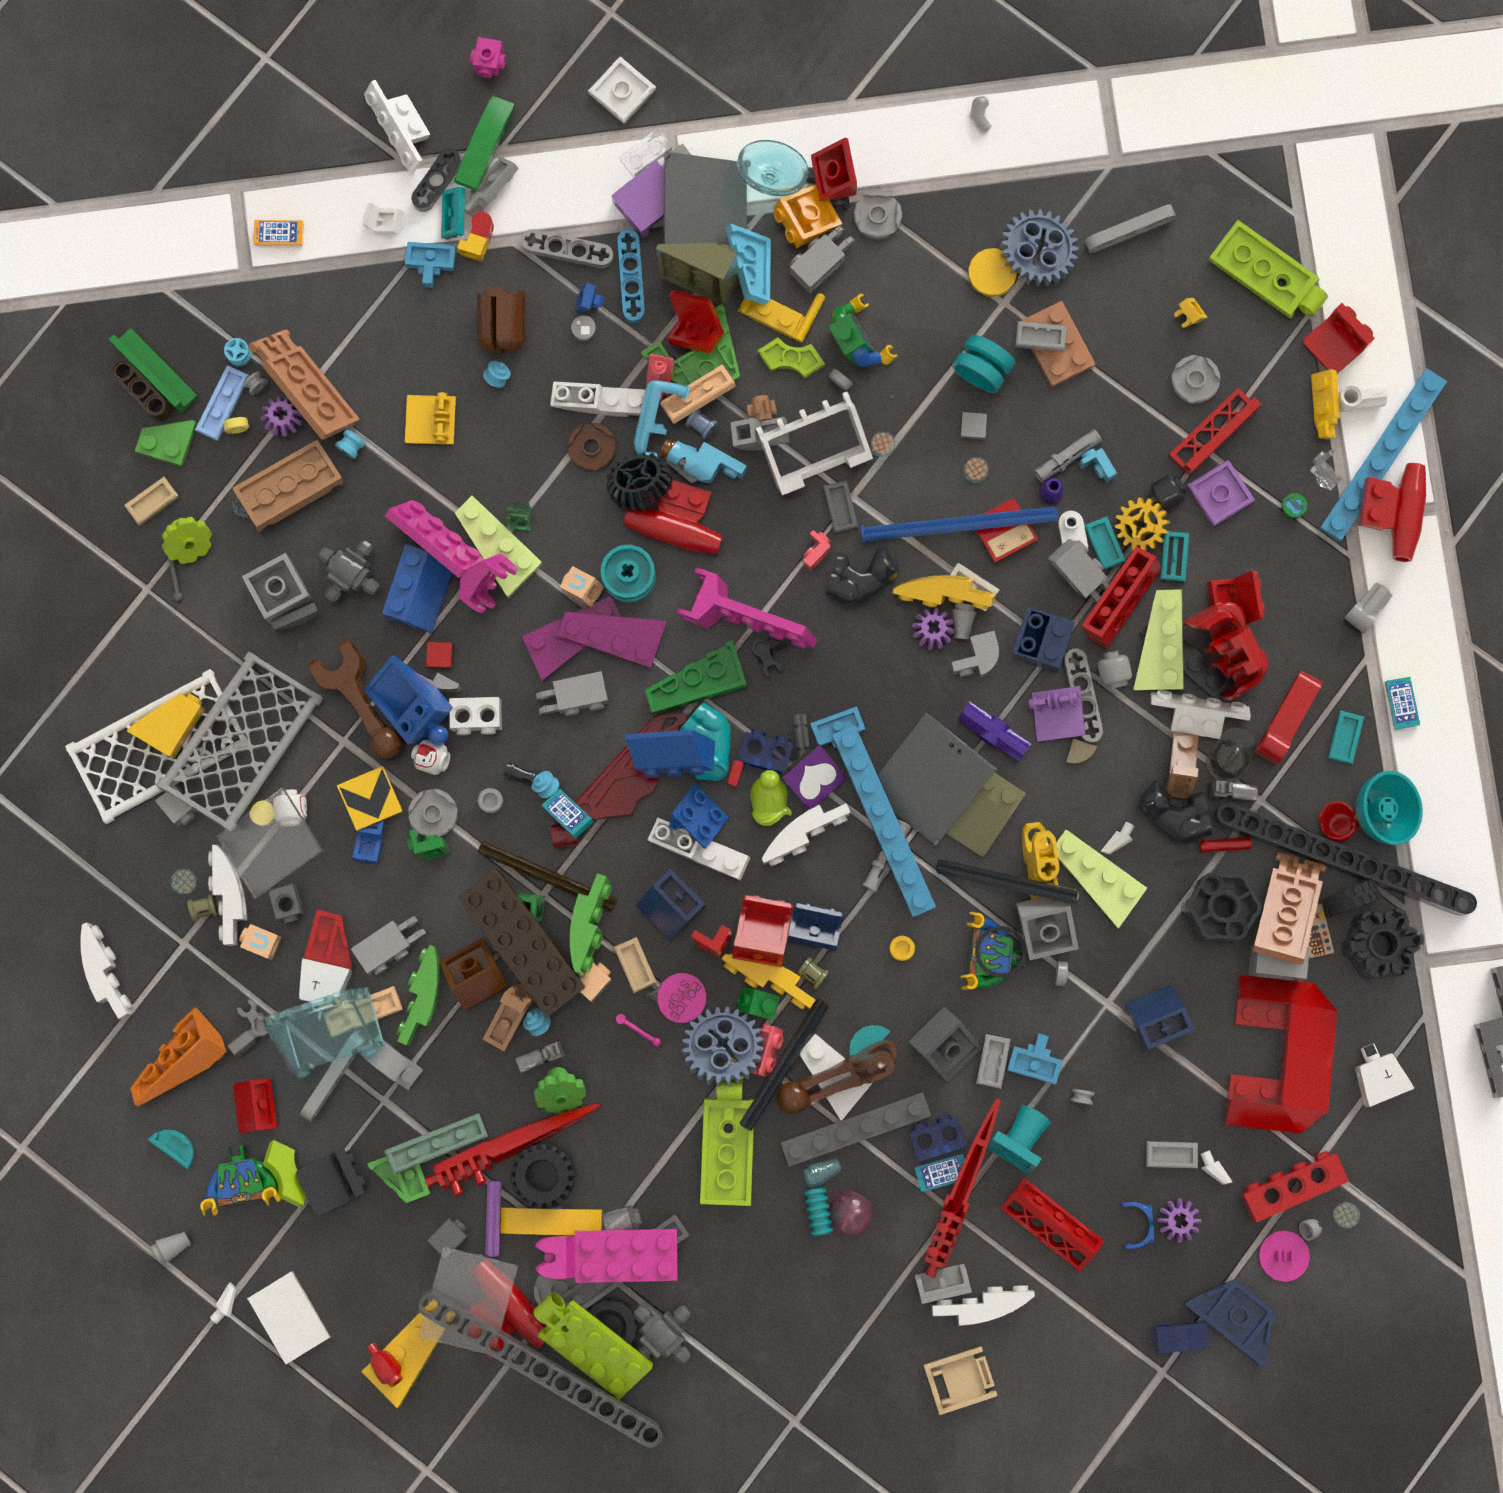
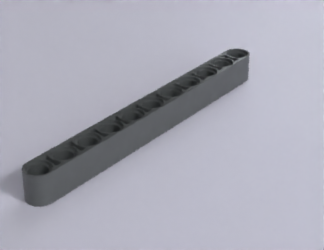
(546, 1379)

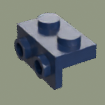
(815, 926)

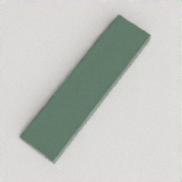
(435, 1143)

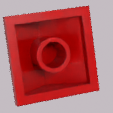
(834, 171)

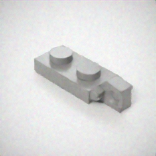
(492, 183)

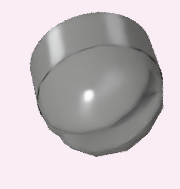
(1309, 1234)

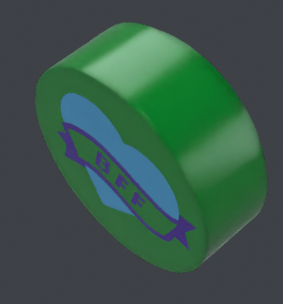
(1294, 506)

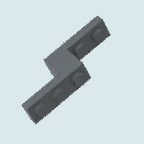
(1489, 1036)

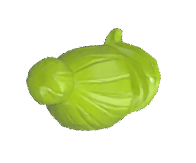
(769, 799)

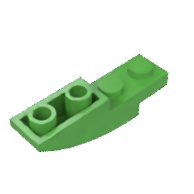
(585, 935)
(426, 985)

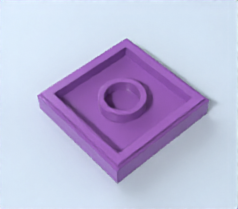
(1220, 493)

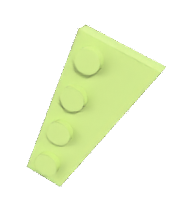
(494, 538)
(1163, 646)
(1100, 878)

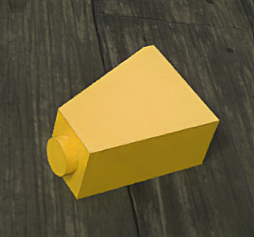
(169, 724)

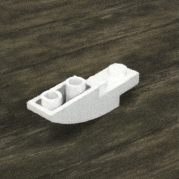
(597, 399)
(793, 837)
(714, 856)
(227, 884)
(97, 963)
(994, 1305)

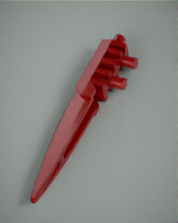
(500, 1148)
(955, 1205)

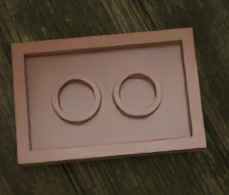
(1075, 358)

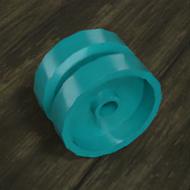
(983, 363)
(623, 560)

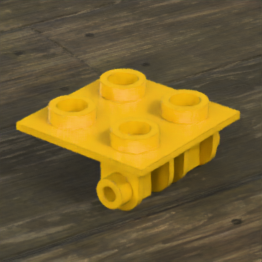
(430, 419)

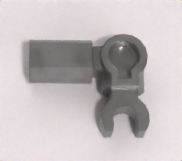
(1235, 791)
(249, 1037)
(538, 1057)

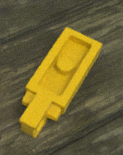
(1325, 402)

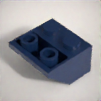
(1043, 639)
(670, 904)
(1159, 1017)

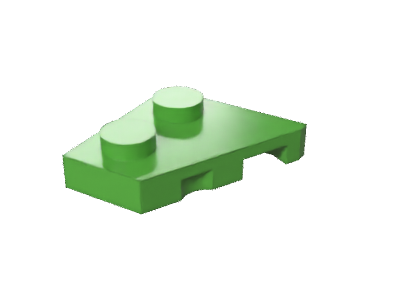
(407, 1184)

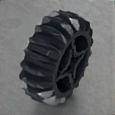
(638, 478)

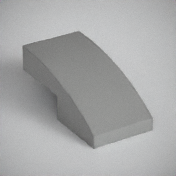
(444, 684)

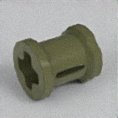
(202, 907)
(813, 973)

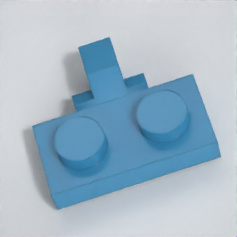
(430, 260)
(827, 726)
(1035, 1061)

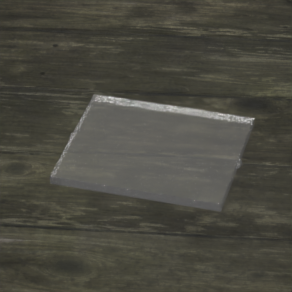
(270, 843)
(475, 1284)

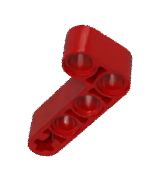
(1288, 718)

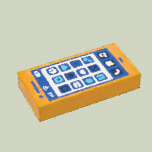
(278, 232)

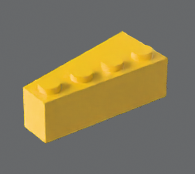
(412, 1355)

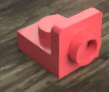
(815, 555)

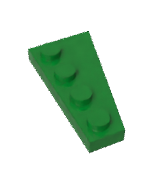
(709, 677)

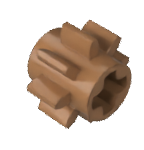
(761, 408)

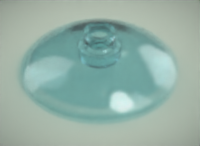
(772, 168)

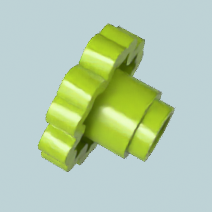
(186, 540)

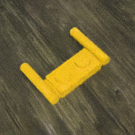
(781, 317)

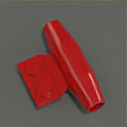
(1397, 509)
(677, 520)
(520, 1318)

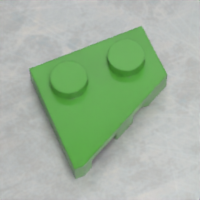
(167, 442)

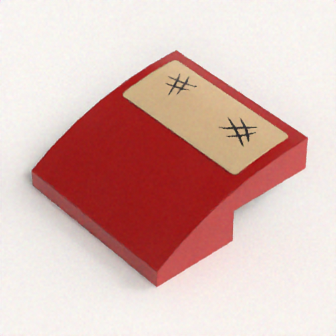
(1006, 540)

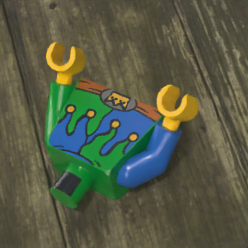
(853, 338)
(995, 952)
(239, 1182)

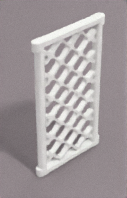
(138, 798)

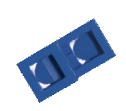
(369, 843)

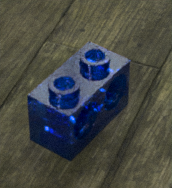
(763, 759)
(938, 1145)
(1181, 1337)

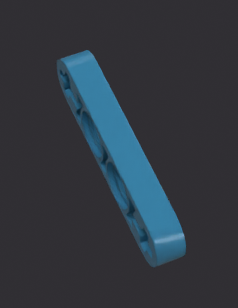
(631, 276)

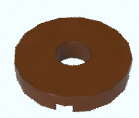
(591, 461)

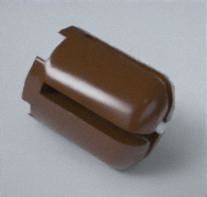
(501, 320)

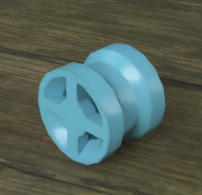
(234, 348)
(350, 444)

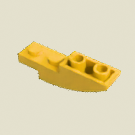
(935, 588)
(782, 979)

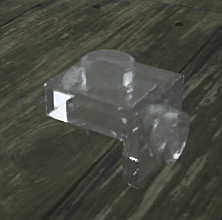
(1324, 473)

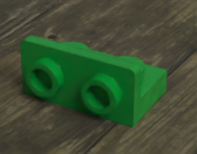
(429, 848)

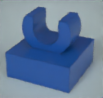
(588, 299)

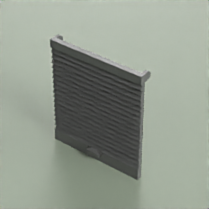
(702, 199)
(932, 780)

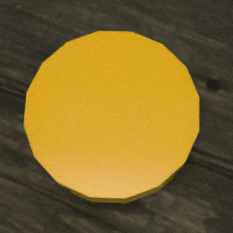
(989, 274)

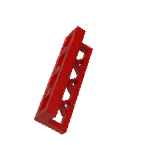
(1222, 435)
(717, 945)
(1055, 1221)

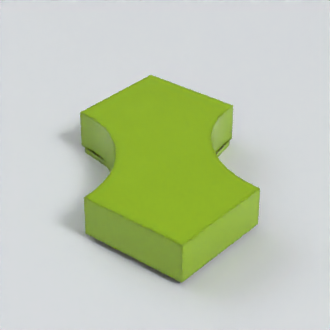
(802, 360)
(281, 1163)

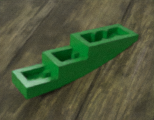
(484, 143)

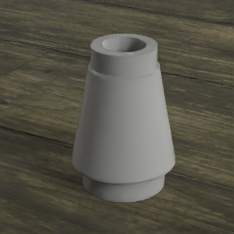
(963, 620)
(169, 1247)

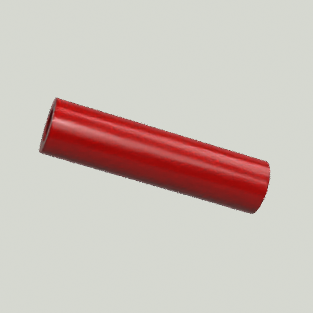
(1225, 844)

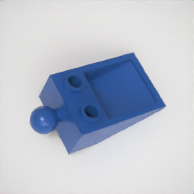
(409, 702)

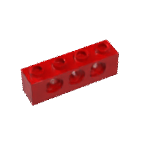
(1121, 597)
(1332, 1177)

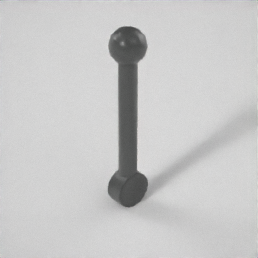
(177, 595)

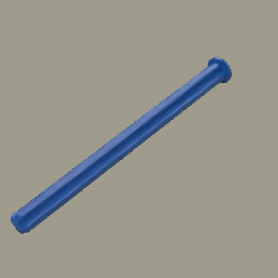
(959, 524)

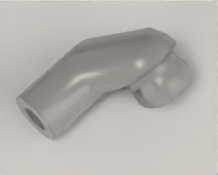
(977, 113)

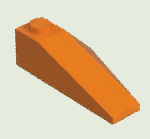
(188, 1053)

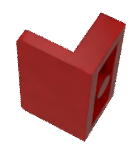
(255, 1105)

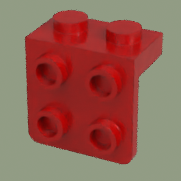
(697, 322)
(1339, 339)
(1241, 590)

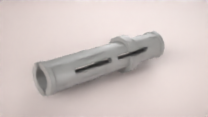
(1059, 461)
(881, 866)

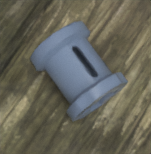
(701, 423)

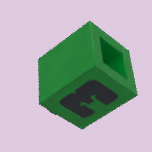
(534, 903)

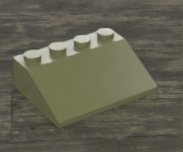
(700, 268)
(986, 815)

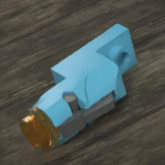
(702, 464)

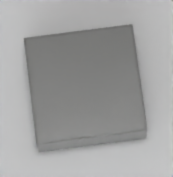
(973, 425)

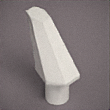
(1119, 839)
(1214, 1168)
(224, 1304)

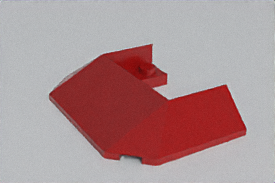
(1306, 1059)

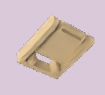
(964, 1378)

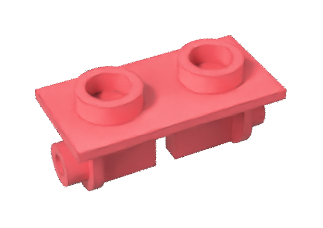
(659, 369)
(773, 1041)

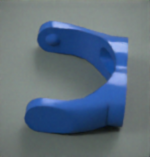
(1150, 1236)

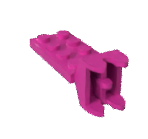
(449, 549)
(713, 604)
(611, 1256)

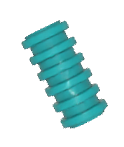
(818, 1211)

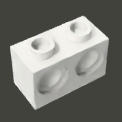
(476, 708)

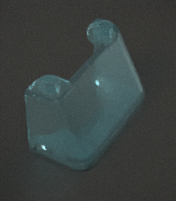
(325, 1030)

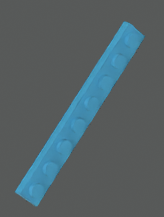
(1384, 452)
(883, 821)

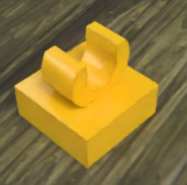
(1192, 311)

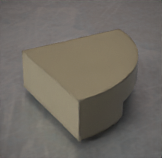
(1080, 752)

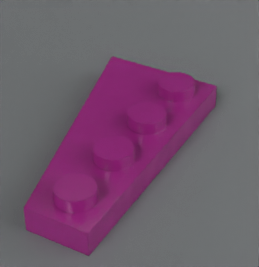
(620, 636)
(554, 651)

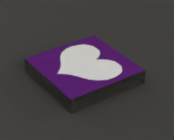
(813, 776)

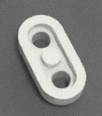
(1074, 533)

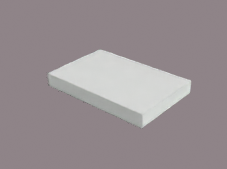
(289, 1317)

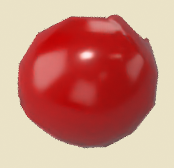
(1338, 821)

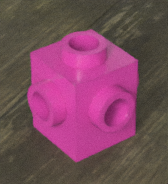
(488, 57)

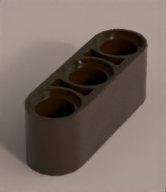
(136, 380)

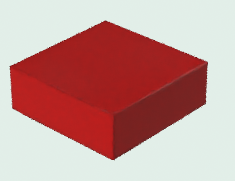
(439, 655)
(735, 774)

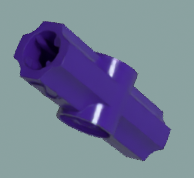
(994, 731)

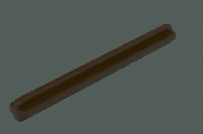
(539, 872)

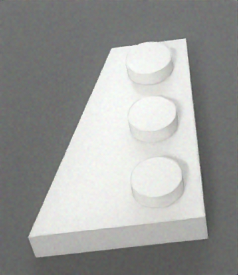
(819, 1057)

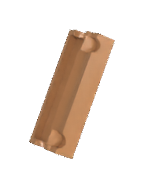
(288, 485)

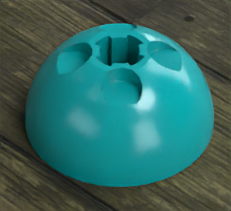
(1389, 808)

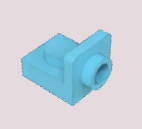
(1102, 466)

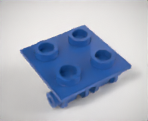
(698, 816)

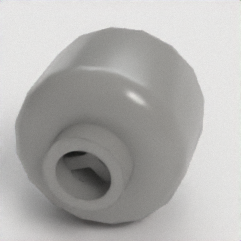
(1114, 669)

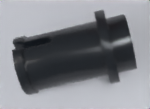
(519, 773)

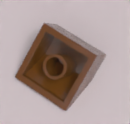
(473, 974)

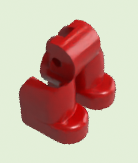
(1235, 642)

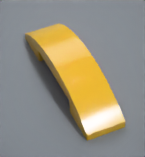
(549, 1221)

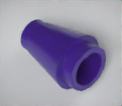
(1051, 496)

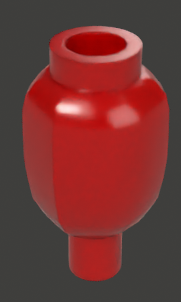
(384, 1366)

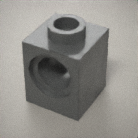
(278, 896)
(450, 1235)

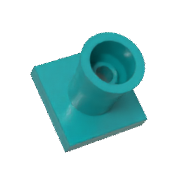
(1023, 1135)

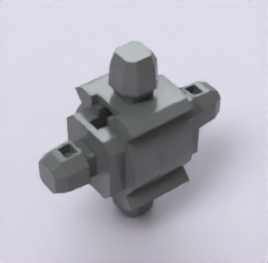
(349, 571)
(663, 1333)

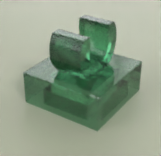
(518, 516)

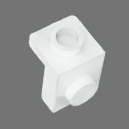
(383, 219)

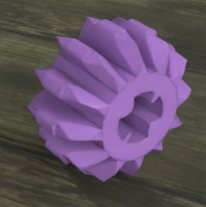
(272, 413)
(942, 629)
(1187, 1217)

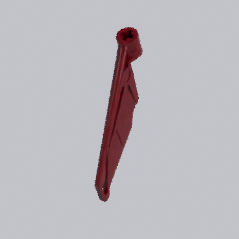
(617, 787)

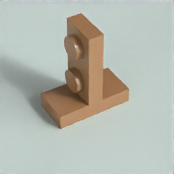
(1182, 765)
(508, 1017)

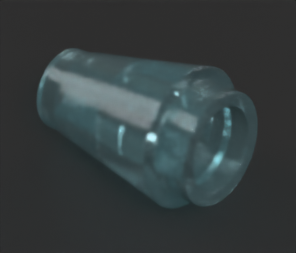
(821, 1172)

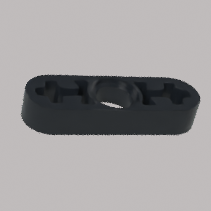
(451, 169)

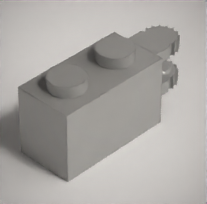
(819, 260)
(1079, 569)
(576, 694)
(385, 946)

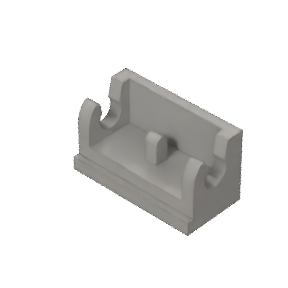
(946, 1284)

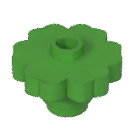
(559, 1091)

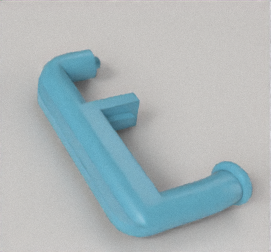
(649, 410)

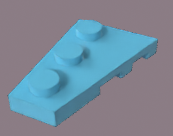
(753, 262)

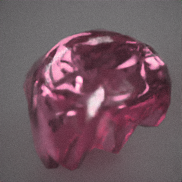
(851, 1212)

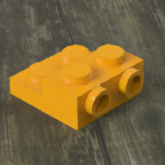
(805, 216)

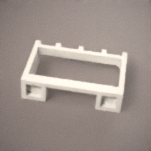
(851, 456)

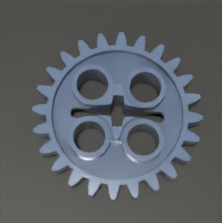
(1018, 240)
(705, 1058)

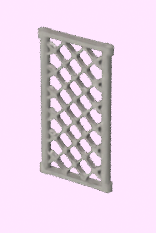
(249, 661)

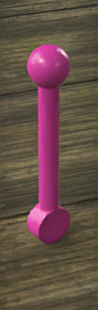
(621, 1019)

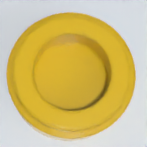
(902, 948)

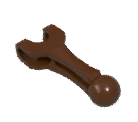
(347, 679)
(864, 1069)

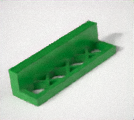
(154, 370)

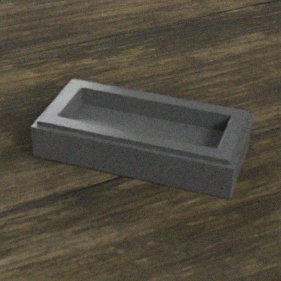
(840, 507)

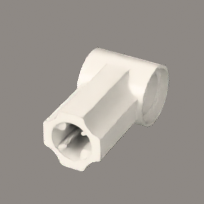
(1363, 397)

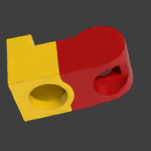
(478, 238)

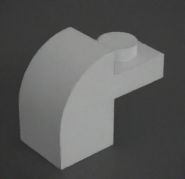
(746, 437)
(985, 655)
(395, 1065)

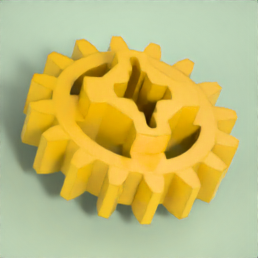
(1138, 532)

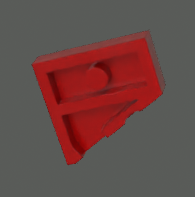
(328, 941)

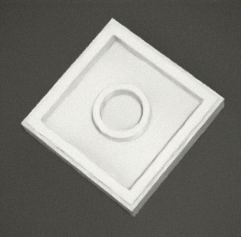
(622, 90)

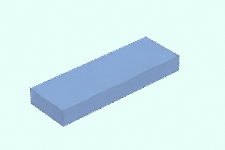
(222, 403)

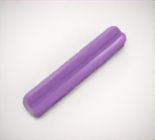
(493, 1214)

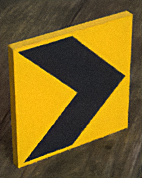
(369, 798)

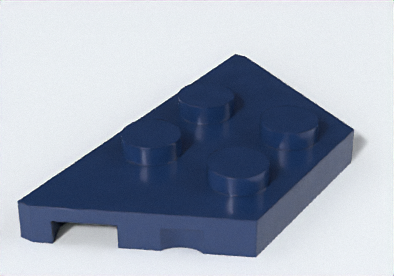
(1237, 1316)

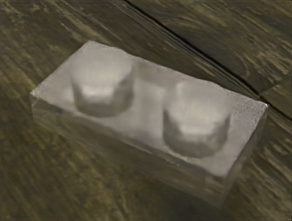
(645, 152)

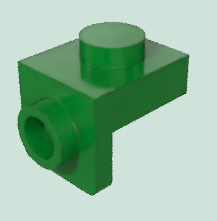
(758, 1003)

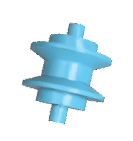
(496, 374)
(545, 784)
(536, 1022)

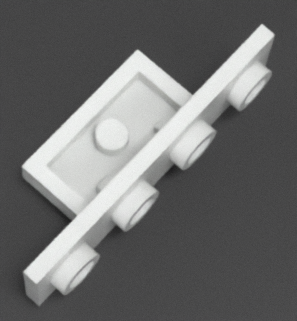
(400, 123)
(1199, 715)

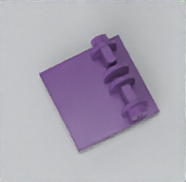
(1058, 713)

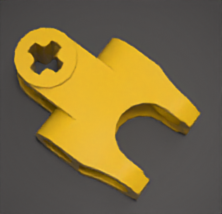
(1039, 856)

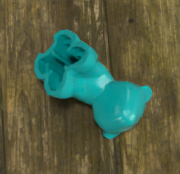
(716, 727)

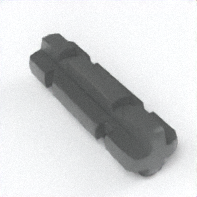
(801, 733)

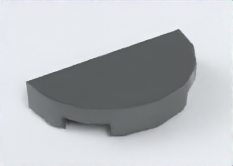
(295, 618)

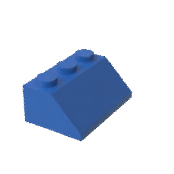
(417, 590)
(671, 752)

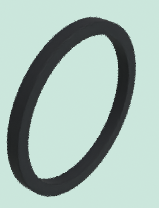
(1023, 948)

